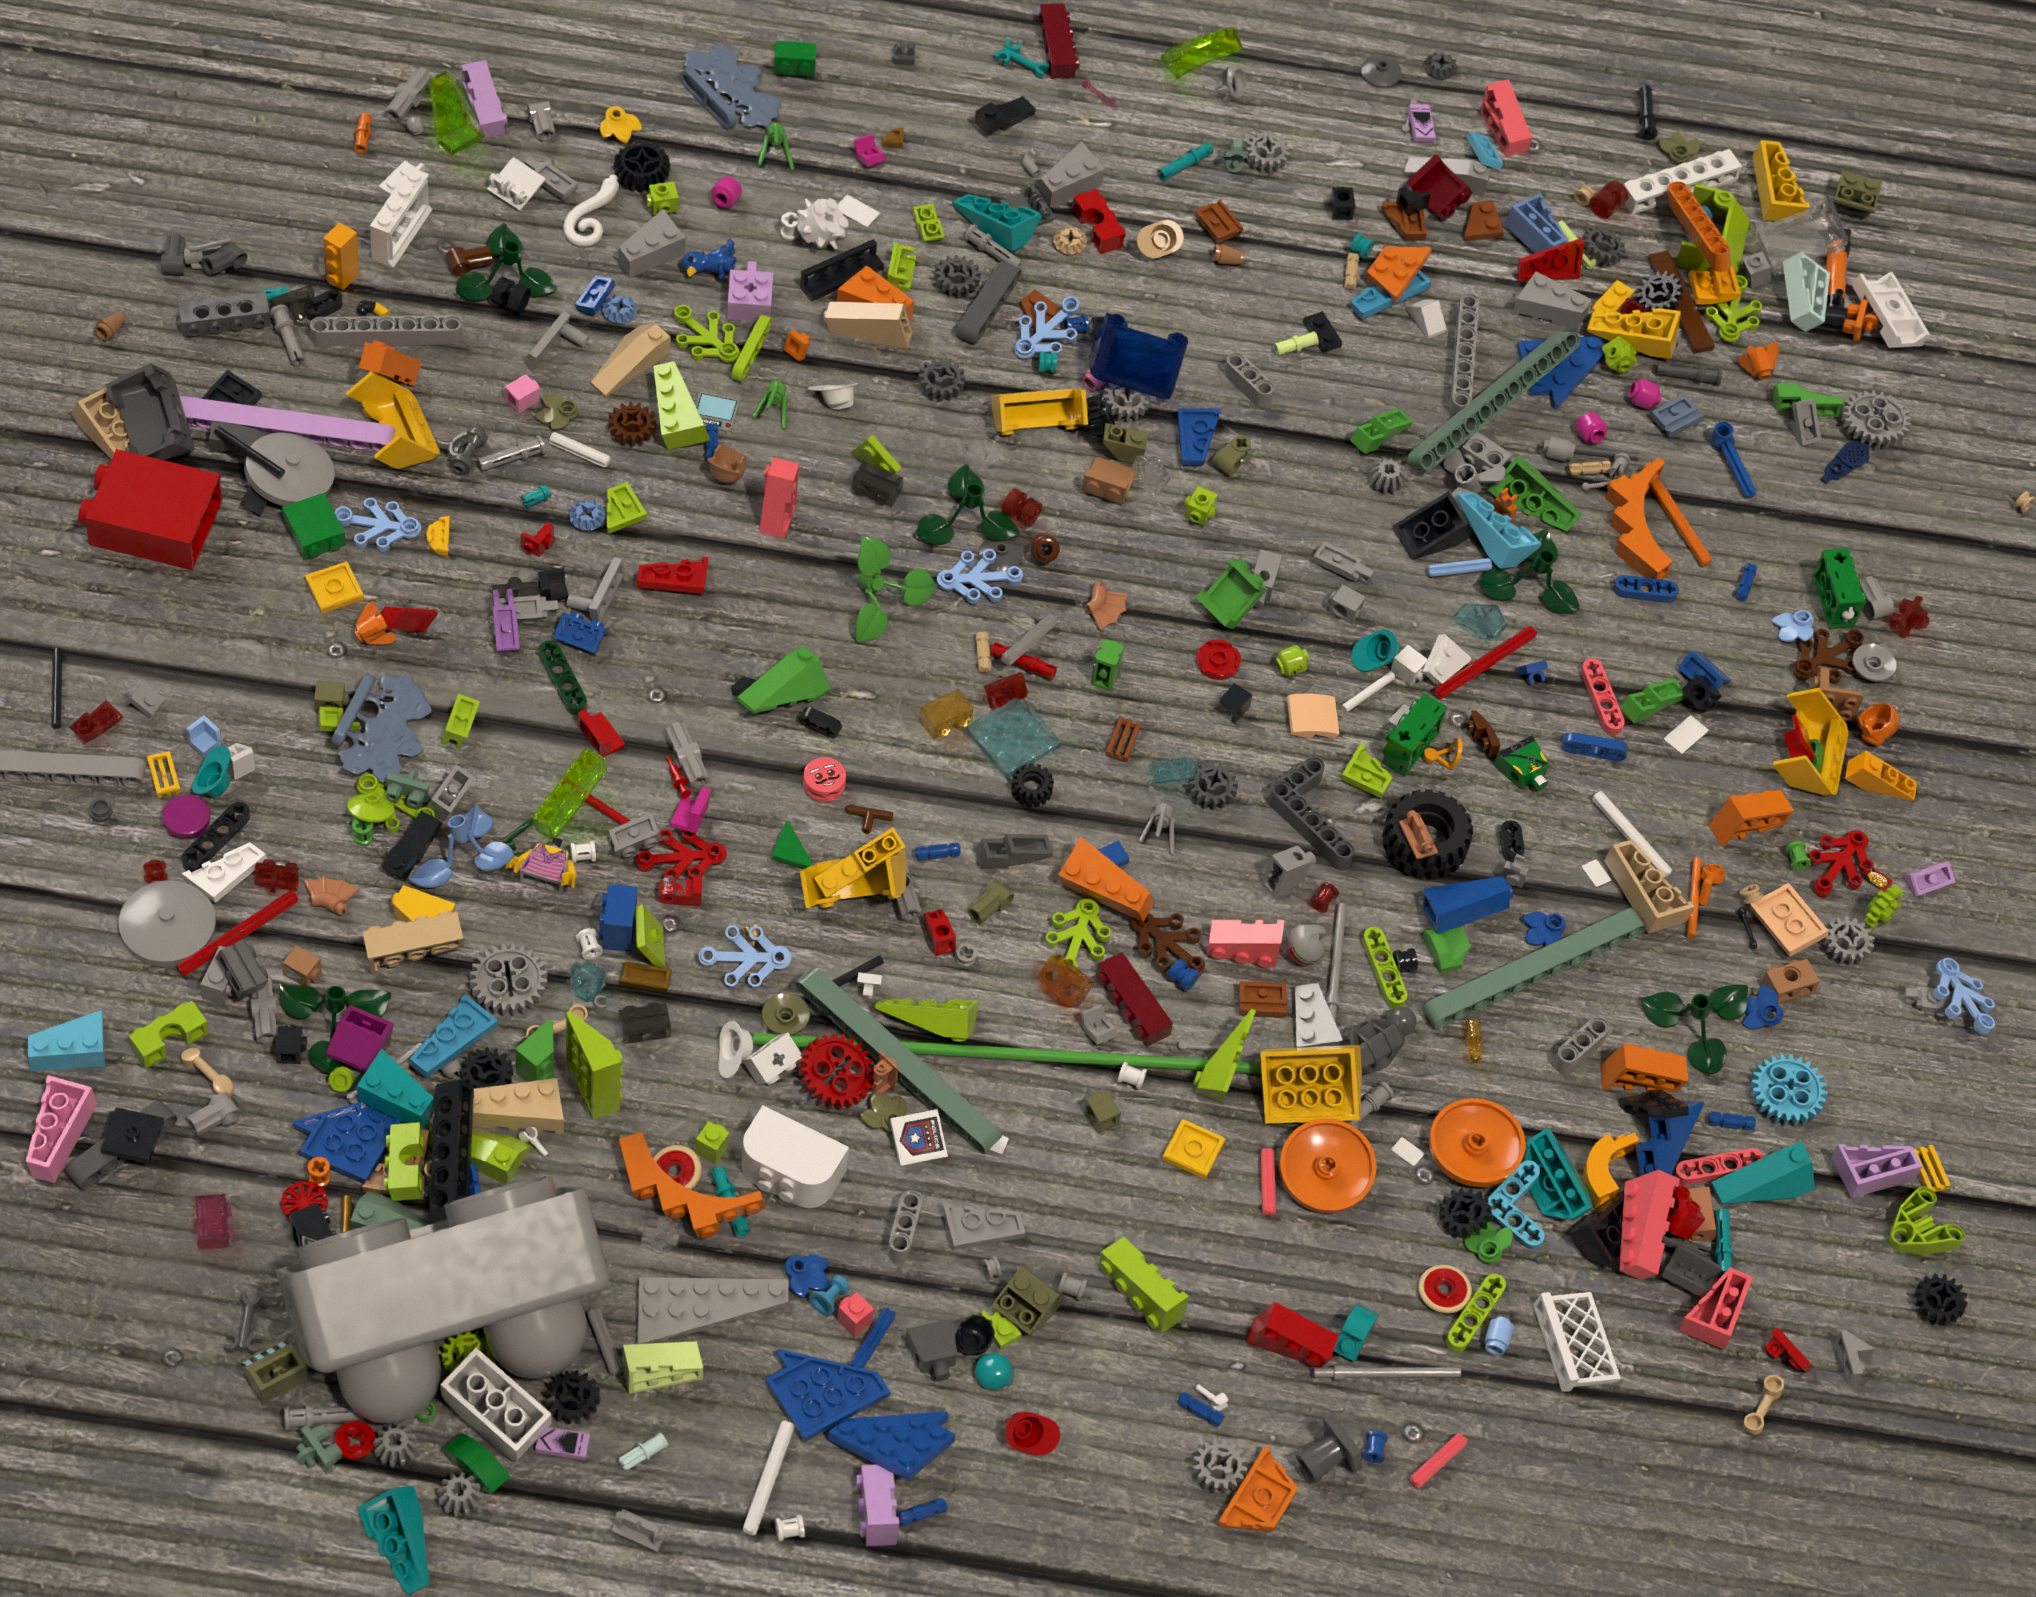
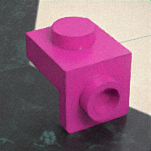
(867, 151)

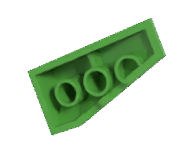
(1536, 495)
(790, 680)

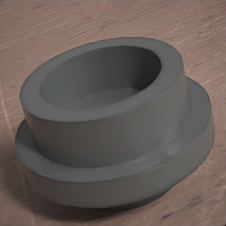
(100, 810)

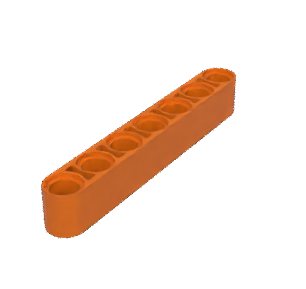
(1699, 226)

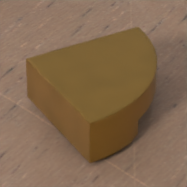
(894, 139)

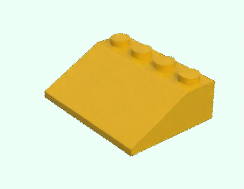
(1311, 1083)

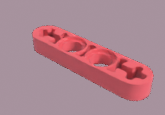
(1602, 696)
(1717, 1163)

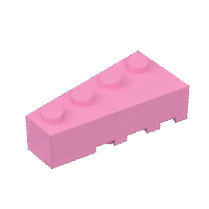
(59, 1125)

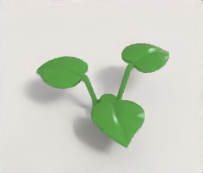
(871, 558)

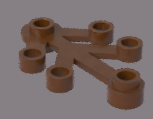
(1827, 657)
(1167, 940)

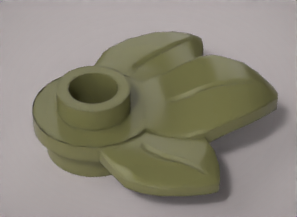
(1679, 148)
(557, 411)
(882, 1110)

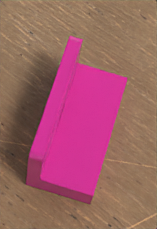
(691, 812)

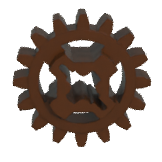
(631, 423)

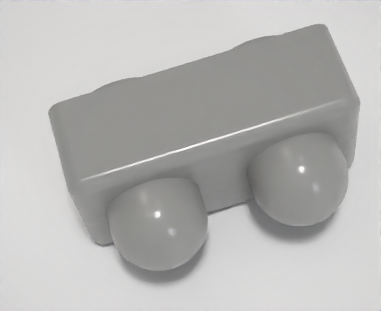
(498, 1262)

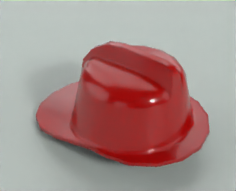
(1032, 1433)

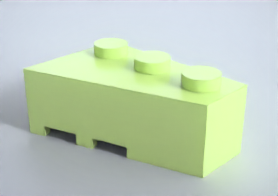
(660, 1365)

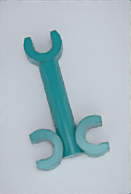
(1010, 52)

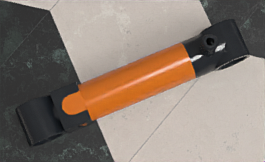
(1837, 267)

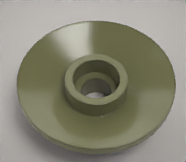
(785, 1006)

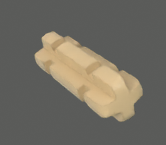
(1351, 271)
(1589, 468)
(983, 652)

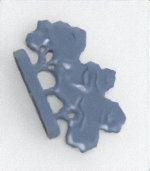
(728, 79)
(385, 733)

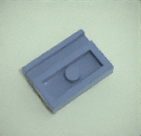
(1676, 415)

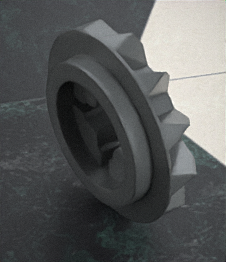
(1448, 69)

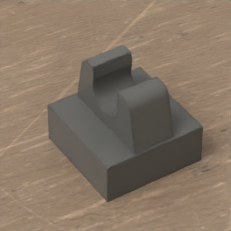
(904, 53)

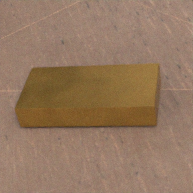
(646, 977)

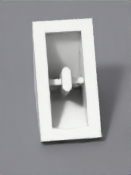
(1428, 317)
(241, 760)

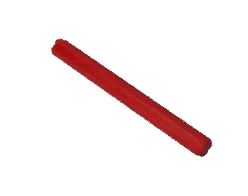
(1484, 662)
(237, 932)

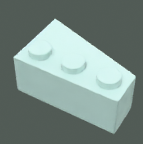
(1806, 291)

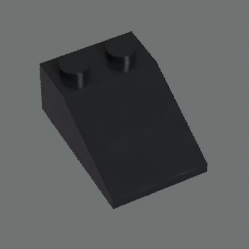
(1434, 527)

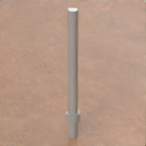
(1332, 999)
(1338, 1372)

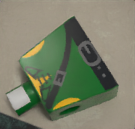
(1523, 764)

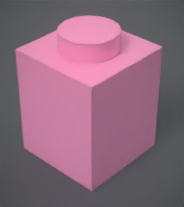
(522, 393)

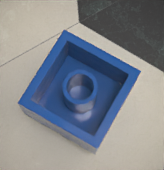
(618, 917)

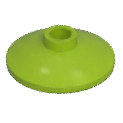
(370, 808)

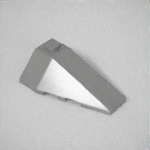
(1468, 170)

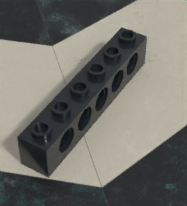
(450, 1146)

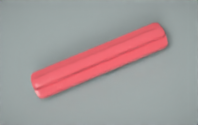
(1268, 1182)
(1438, 1460)

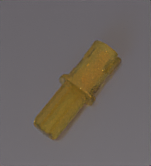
(1474, 1040)

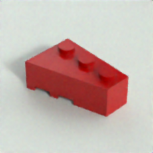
(1292, 1336)

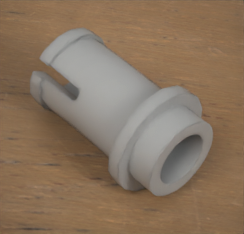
(1621, 462)

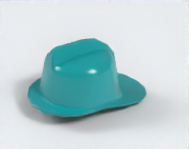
(1375, 650)
(213, 775)

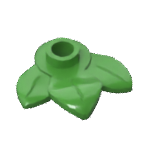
(1489, 1241)

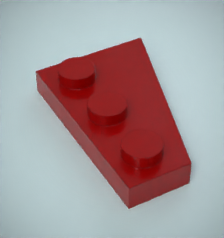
(1555, 263)
(679, 577)

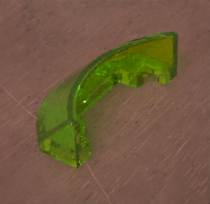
(1201, 50)

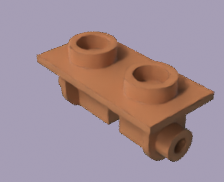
(1418, 835)
(885, 1074)

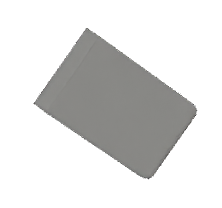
(1806, 422)
(1852, 1354)

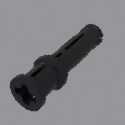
(1647, 118)

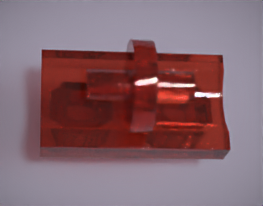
(1912, 617)
(1005, 690)
(277, 876)

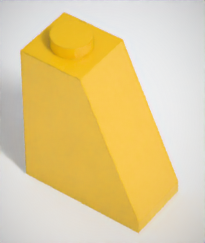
(413, 903)

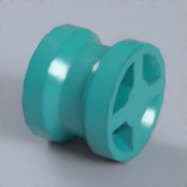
(1361, 246)
(1047, 362)

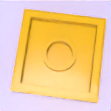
(334, 587)
(1193, 1149)

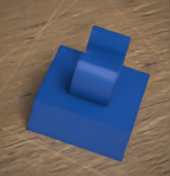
(1533, 669)

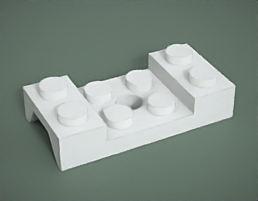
(1894, 311)

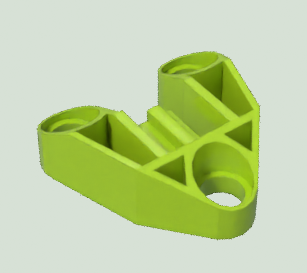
(1931, 1242)

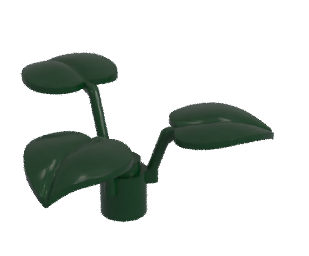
(507, 246)
(970, 487)
(1558, 597)
(301, 1000)
(1728, 1001)

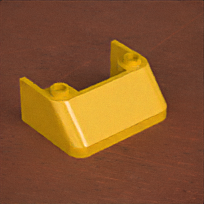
(400, 409)
(1039, 409)
(1830, 730)
(885, 879)

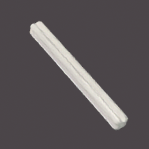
(1630, 831)
(768, 1478)

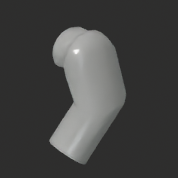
(1029, 162)

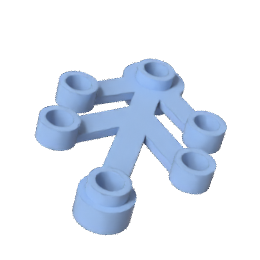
(1046, 331)
(380, 524)
(977, 578)
(748, 956)
(1949, 972)

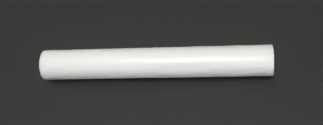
(1370, 690)

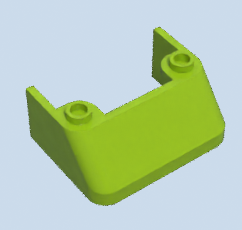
(1734, 232)

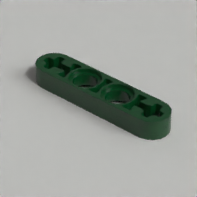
(566, 676)

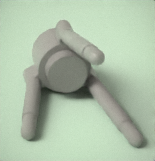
(194, 254)
(1162, 818)

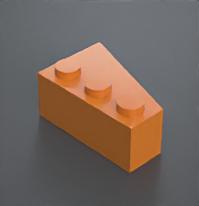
(389, 363)
(1750, 813)
(1644, 1067)

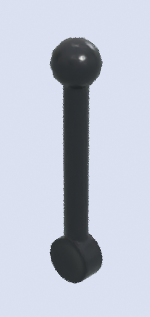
(1753, 943)

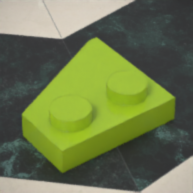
(874, 453)
(623, 508)
(1367, 773)

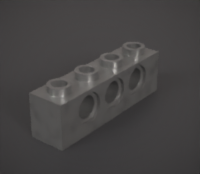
(224, 314)

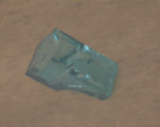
(1482, 619)
(587, 980)

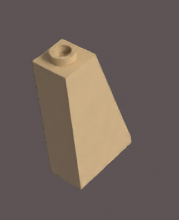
(871, 322)

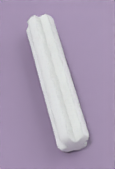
(579, 449)

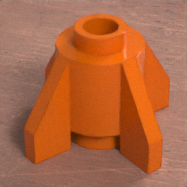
(1760, 361)
(372, 627)

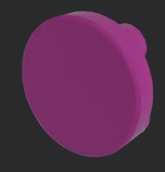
(186, 816)

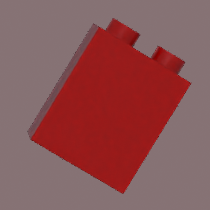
(152, 509)

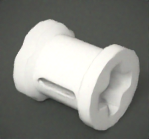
(790, 229)
(583, 852)
(581, 938)
(1132, 1075)
(789, 1527)

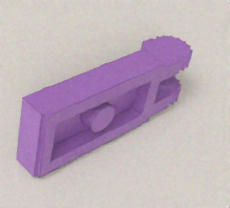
(505, 623)

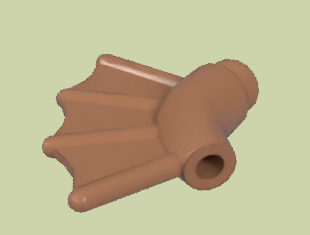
(1105, 605)
(330, 893)

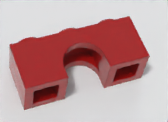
(1093, 208)

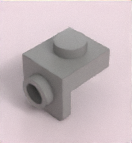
(144, 698)
(1097, 1025)

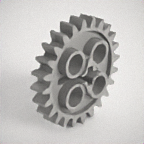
(1876, 419)
(531, 977)

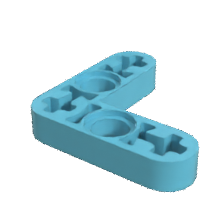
(1508, 1202)

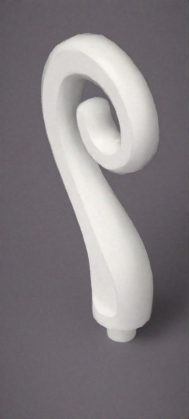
(603, 197)

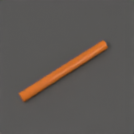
(1694, 897)

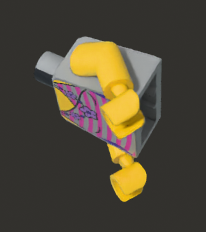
(546, 867)

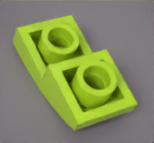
(928, 223)

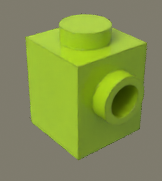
(712, 1142)

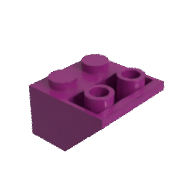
(359, 1038)

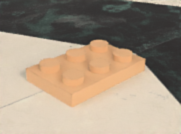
(1789, 919)

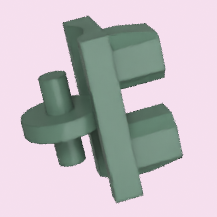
(1235, 153)
(407, 786)
(313, 1439)

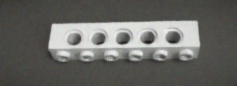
(1707, 171)

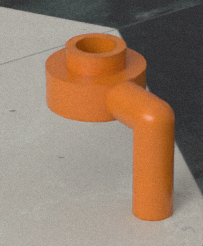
(1711, 875)

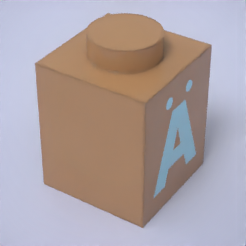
(302, 966)

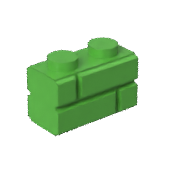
(1107, 664)

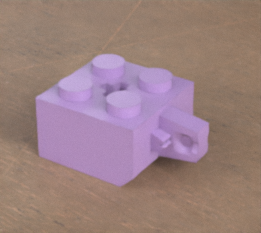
(749, 294)

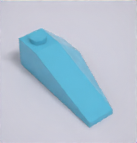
(1499, 537)

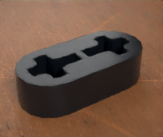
(323, 304)
(820, 722)
(1506, 841)

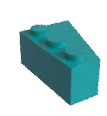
(395, 1092)

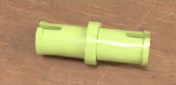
(1296, 343)

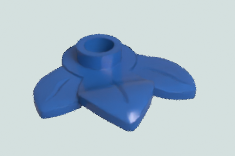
(1541, 929)
(1760, 1007)
(810, 1276)

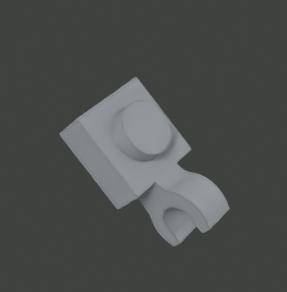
(1514, 872)

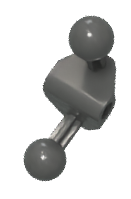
(1382, 1039)

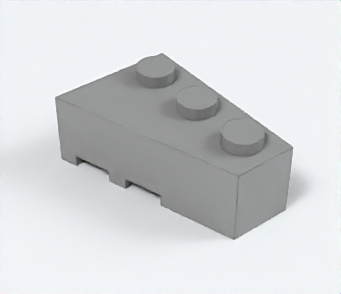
(1071, 176)
(651, 245)
(1552, 301)

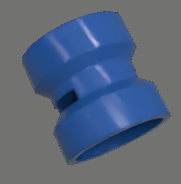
(1185, 976)

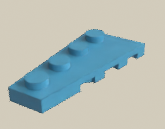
(1374, 300)
(456, 1034)

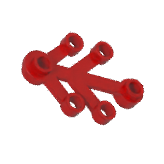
(683, 855)
(1841, 860)

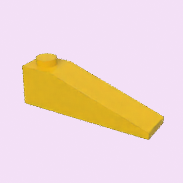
(1648, 332)

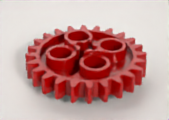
(819, 1056)

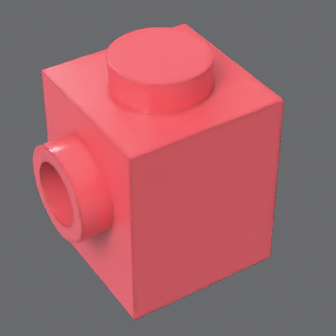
(855, 1314)

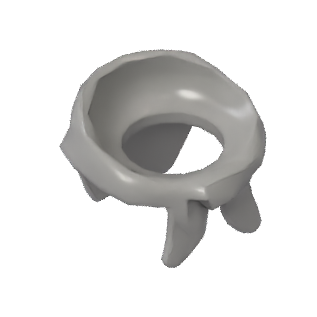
(1232, 77)

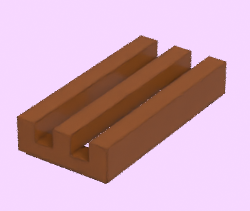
(1128, 725)

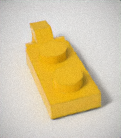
(1613, 298)

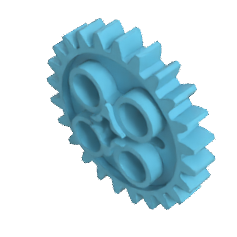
(1788, 1089)

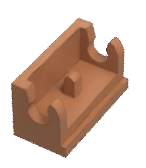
(1707, 1229)

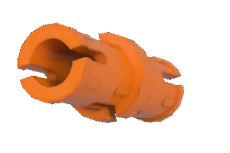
(362, 133)

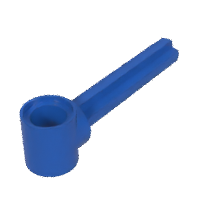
(1723, 440)

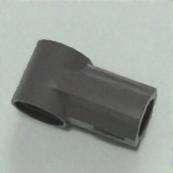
(227, 256)
(173, 260)

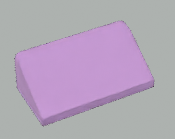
(1930, 878)

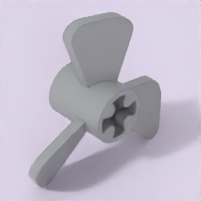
(1456, 465)

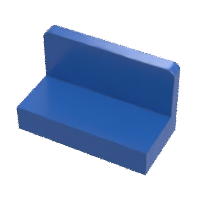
(1697, 663)

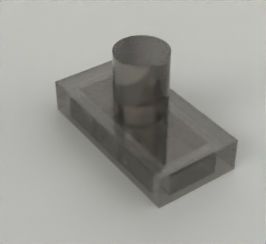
(294, 301)
(519, 588)

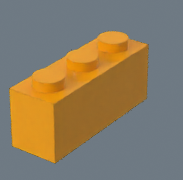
(341, 256)

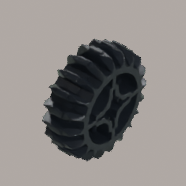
(629, 161)

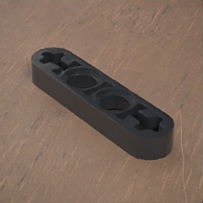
(219, 839)

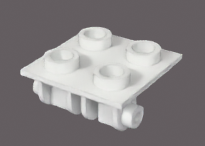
(515, 183)

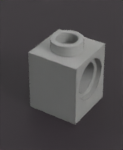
(1757, 270)
(1346, 604)

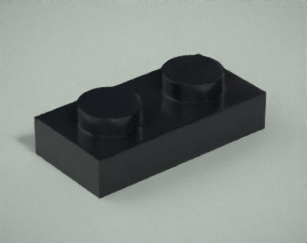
(1327, 336)

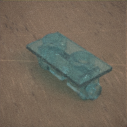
(1179, 770)

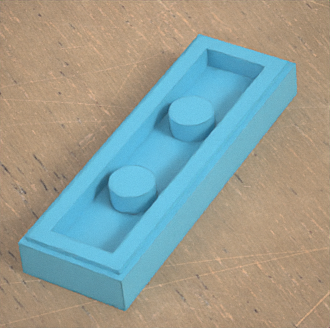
(1484, 150)

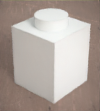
(1409, 665)

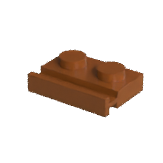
(1218, 221)
(1264, 997)

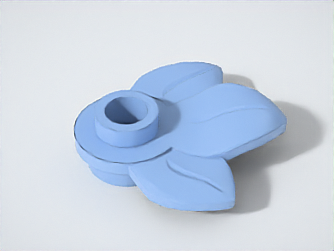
(1795, 626)

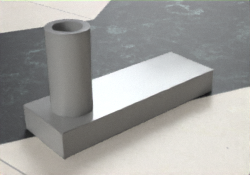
(558, 328)
(604, 594)

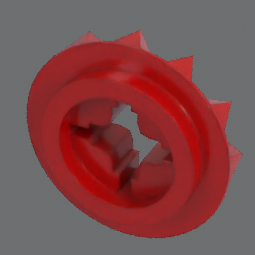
(353, 1430)

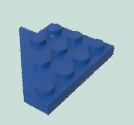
(1567, 374)
(348, 1138)
(822, 1392)
(896, 1441)

